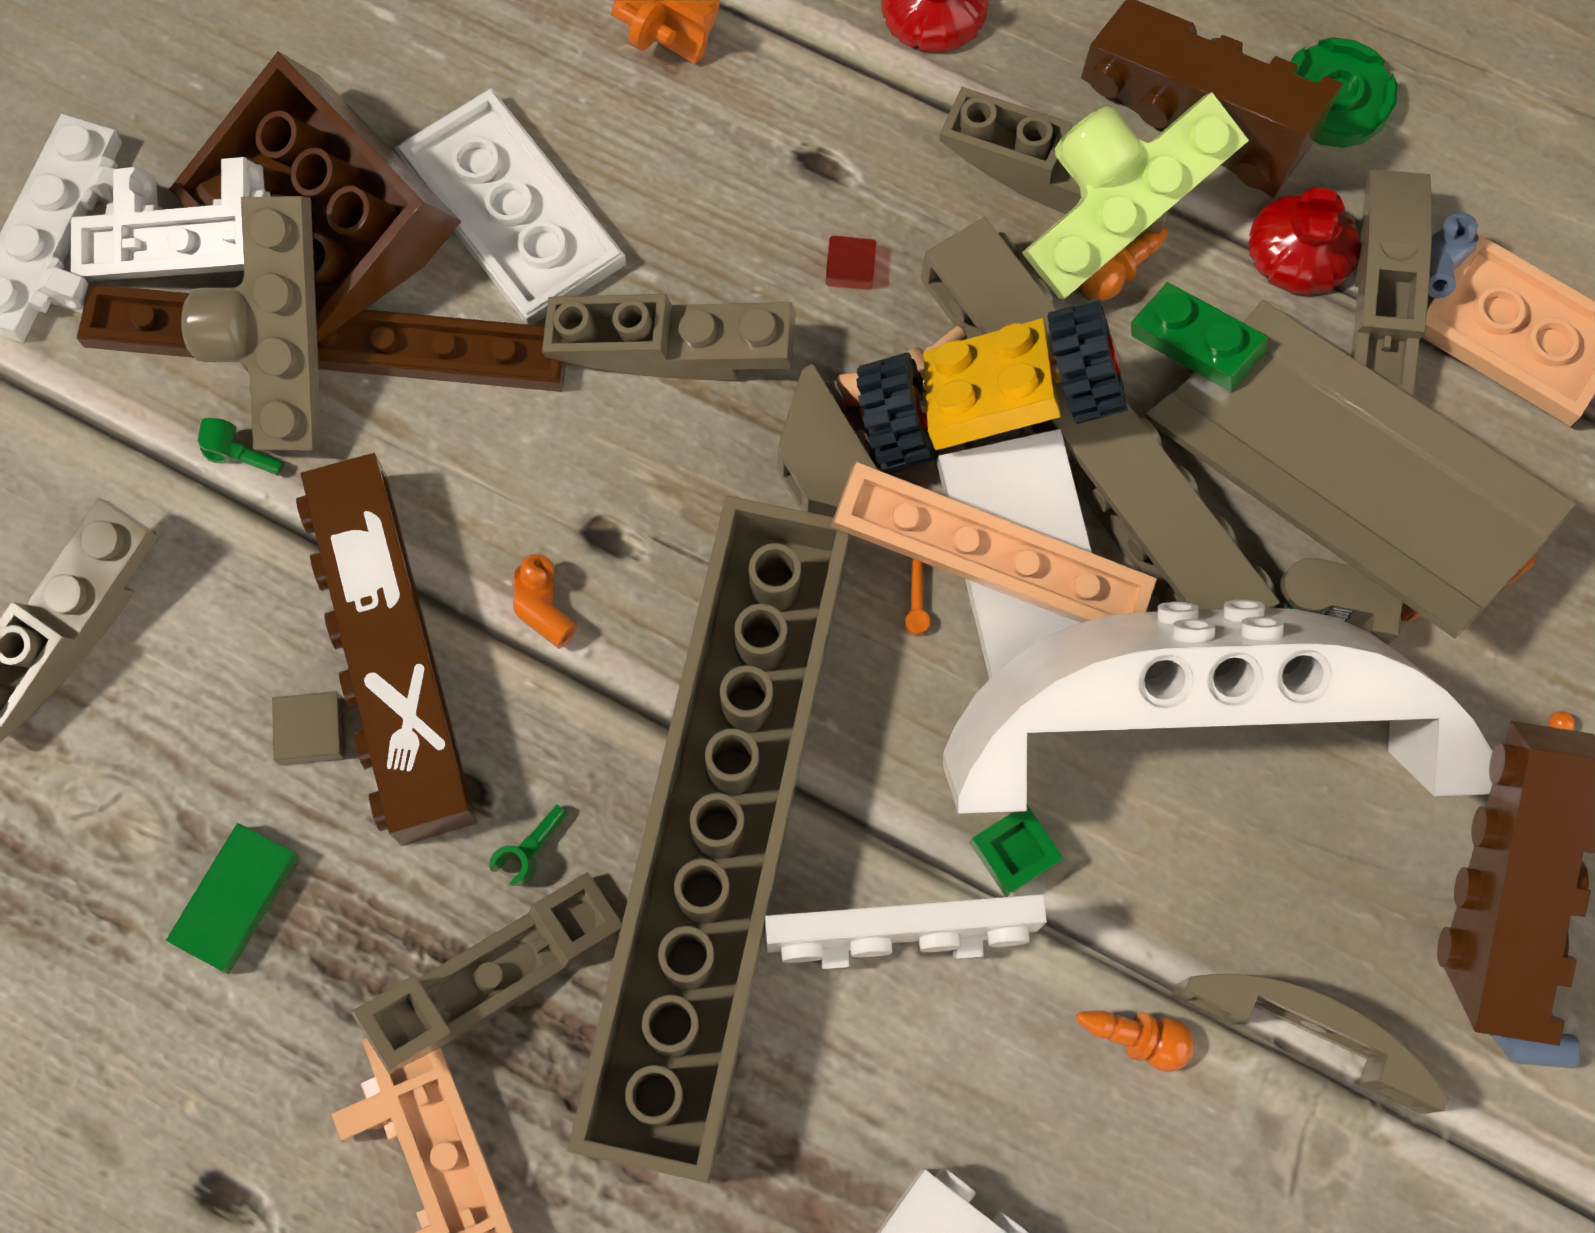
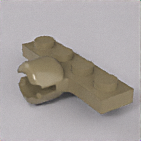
(268, 323)

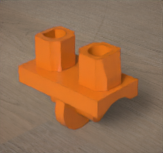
(672, 23)

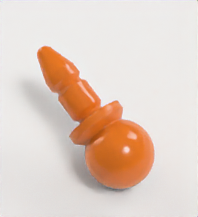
(1122, 267)
(1160, 1041)

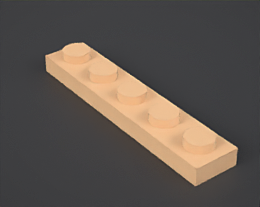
(987, 548)

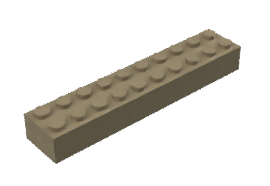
(712, 844)

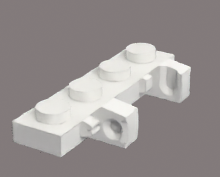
(36, 237)
(146, 241)
(936, 926)

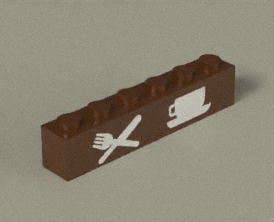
(386, 650)

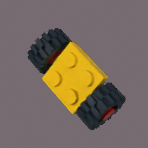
(991, 385)

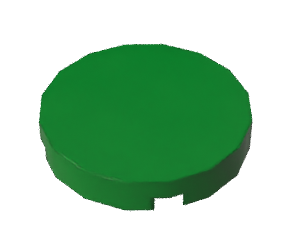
(1365, 96)

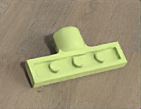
(1126, 185)

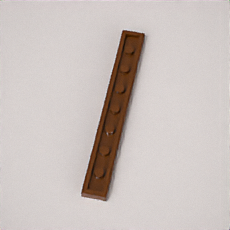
(366, 344)

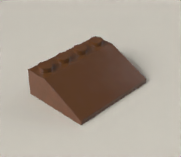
(367, 206)

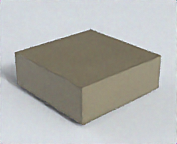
(307, 728)

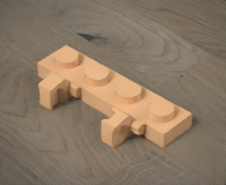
(438, 1141)

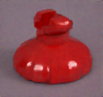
(934, 23)
(1305, 242)

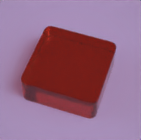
(850, 262)

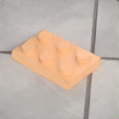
(1519, 330)

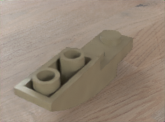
(1015, 148)
(1393, 274)
(667, 340)
(68, 610)

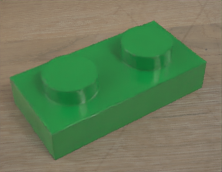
(1199, 336)

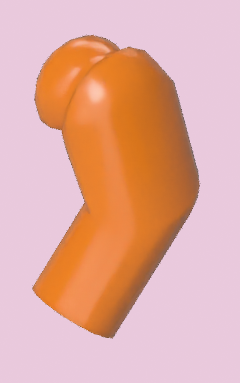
(535, 600)

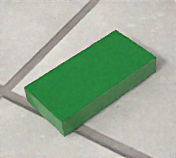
(232, 898)

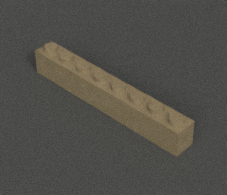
(1114, 459)

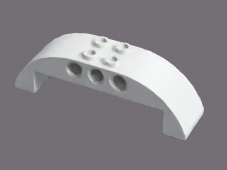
(1208, 672)

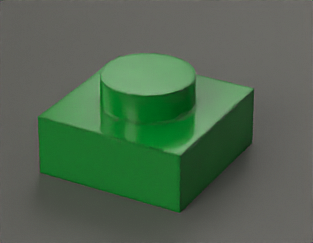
(1016, 850)

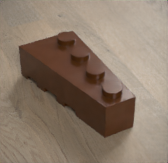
(1164, 68)
(1523, 884)

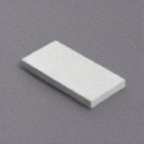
(512, 206)
(1033, 487)

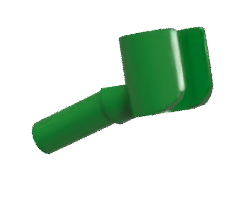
(218, 446)
(529, 847)

